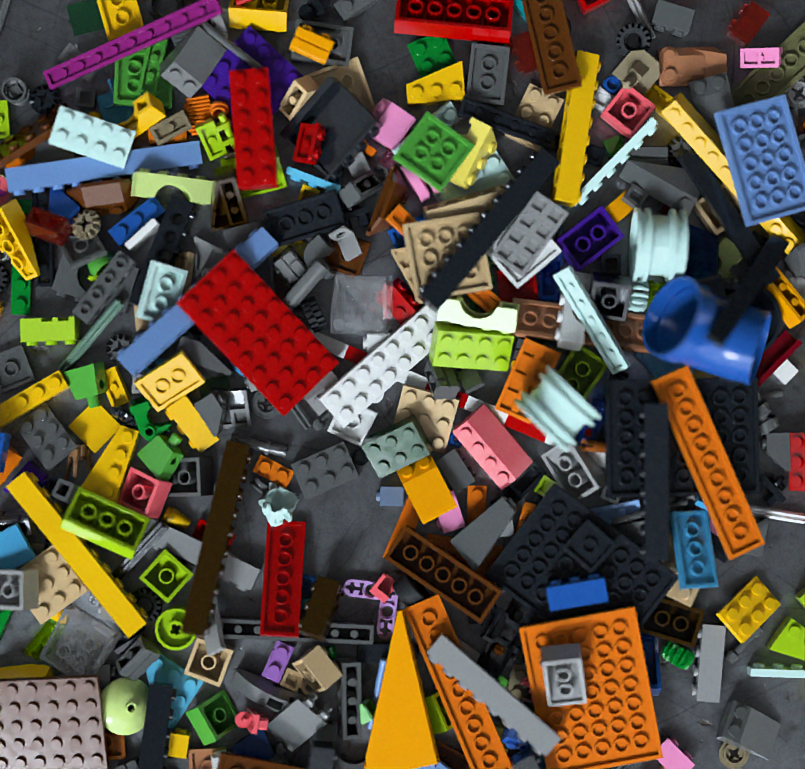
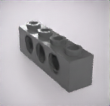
(104, 287)
(349, 699)

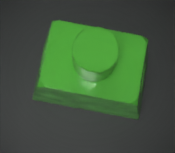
(88, 382)
(162, 455)

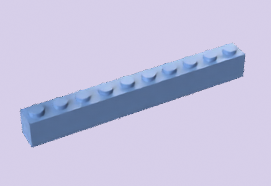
(86, 169)
(175, 322)

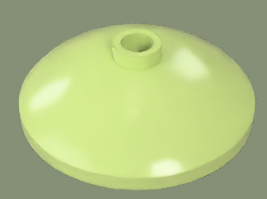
(115, 703)

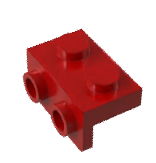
(309, 143)
(403, 301)

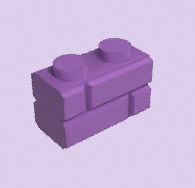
(278, 660)

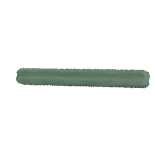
(91, 335)

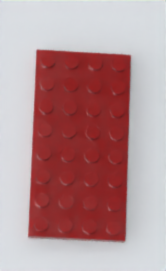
(257, 332)

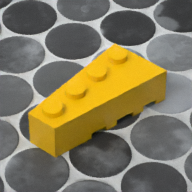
(113, 465)

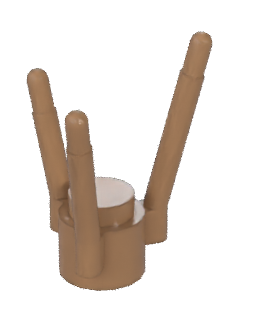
(78, 454)

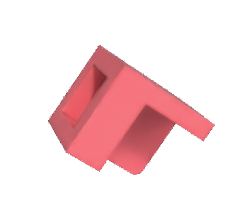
(383, 587)

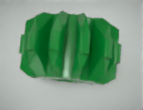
(678, 655)

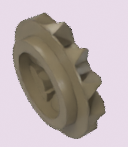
(91, 229)
(732, 762)

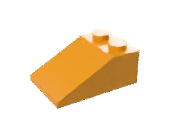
(426, 489)

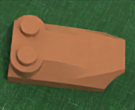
(689, 64)

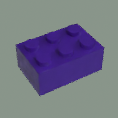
(588, 238)

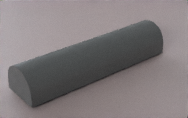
(306, 284)

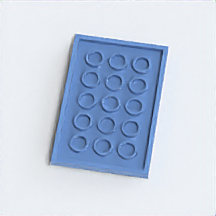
(763, 159)

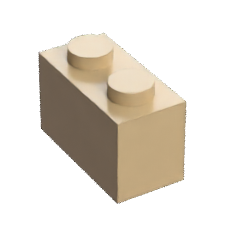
(297, 96)

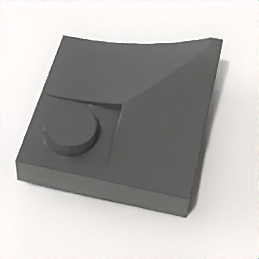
(238, 407)

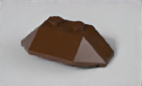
(104, 196)
(391, 196)

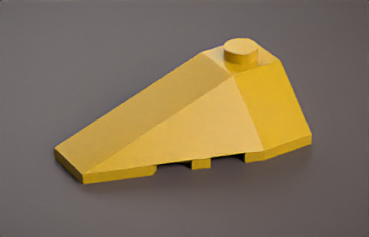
(16, 240)

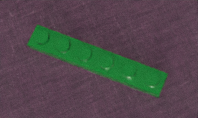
(20, 288)

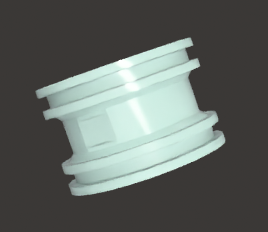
(657, 244)
(557, 409)

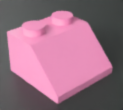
(395, 123)

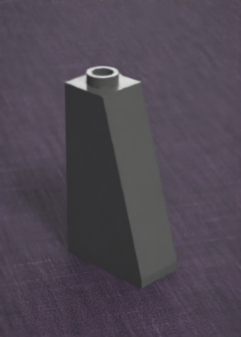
(482, 534)

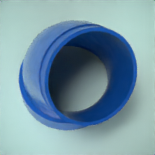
(683, 316)

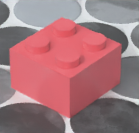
(628, 112)
(144, 492)

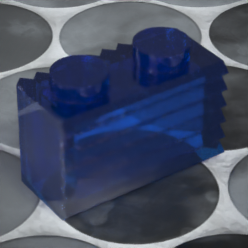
(548, 286)

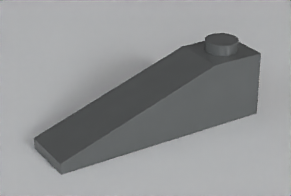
(662, 182)

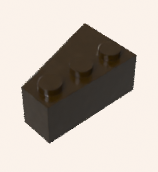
(226, 200)
(321, 608)

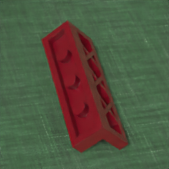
(776, 355)

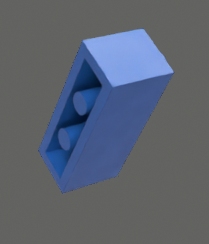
(136, 220)
(576, 592)

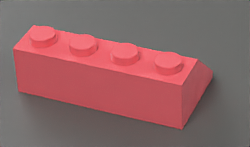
(492, 446)

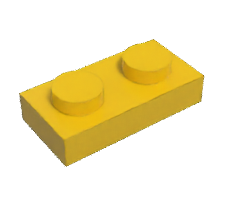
(117, 391)

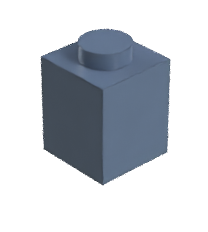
(390, 495)

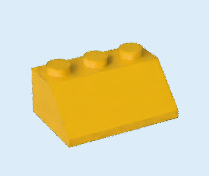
(260, 15)

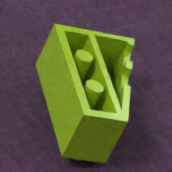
(50, 330)
(788, 639)

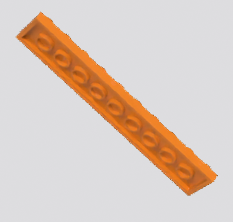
(708, 463)
(468, 717)

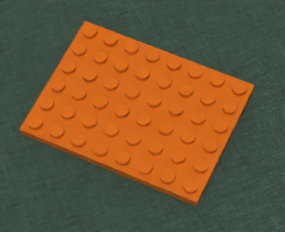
(619, 714)

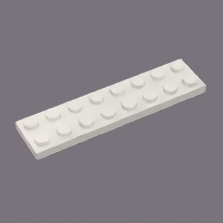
(381, 367)

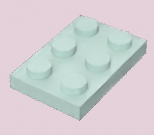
(161, 290)

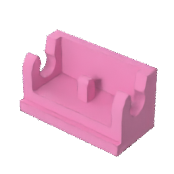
(761, 57)

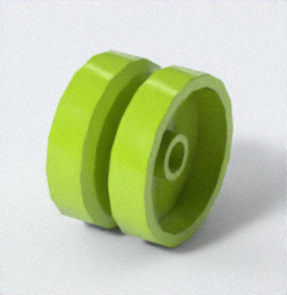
(167, 633)

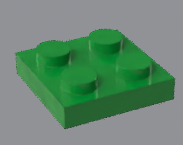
(431, 55)

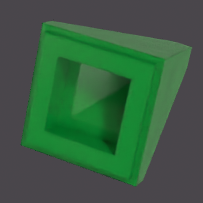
(613, 145)

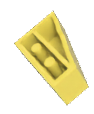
(485, 144)

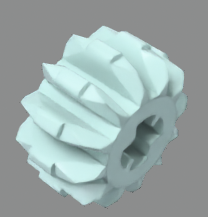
(639, 296)

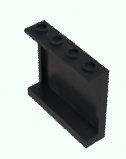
(346, 125)

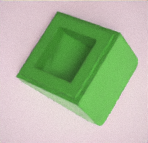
(367, 710)

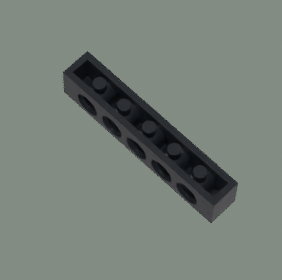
(175, 207)

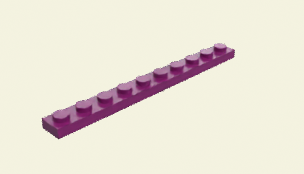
(132, 42)

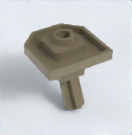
(638, 71)

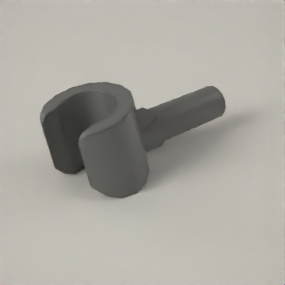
(318, 424)

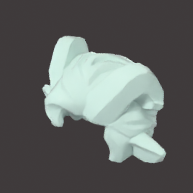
(278, 504)

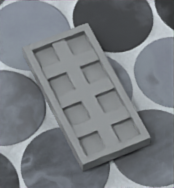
(530, 234)

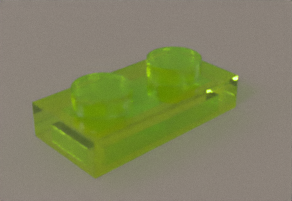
(39, 641)

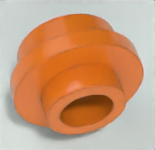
(218, 107)

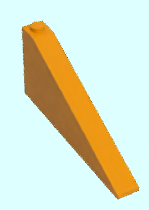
(401, 724)

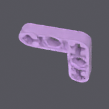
(392, 601)

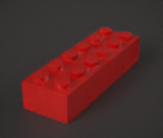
(456, 19)
(253, 129)

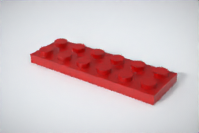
(283, 579)

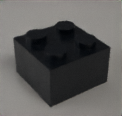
(611, 294)

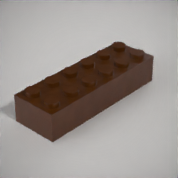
(443, 573)

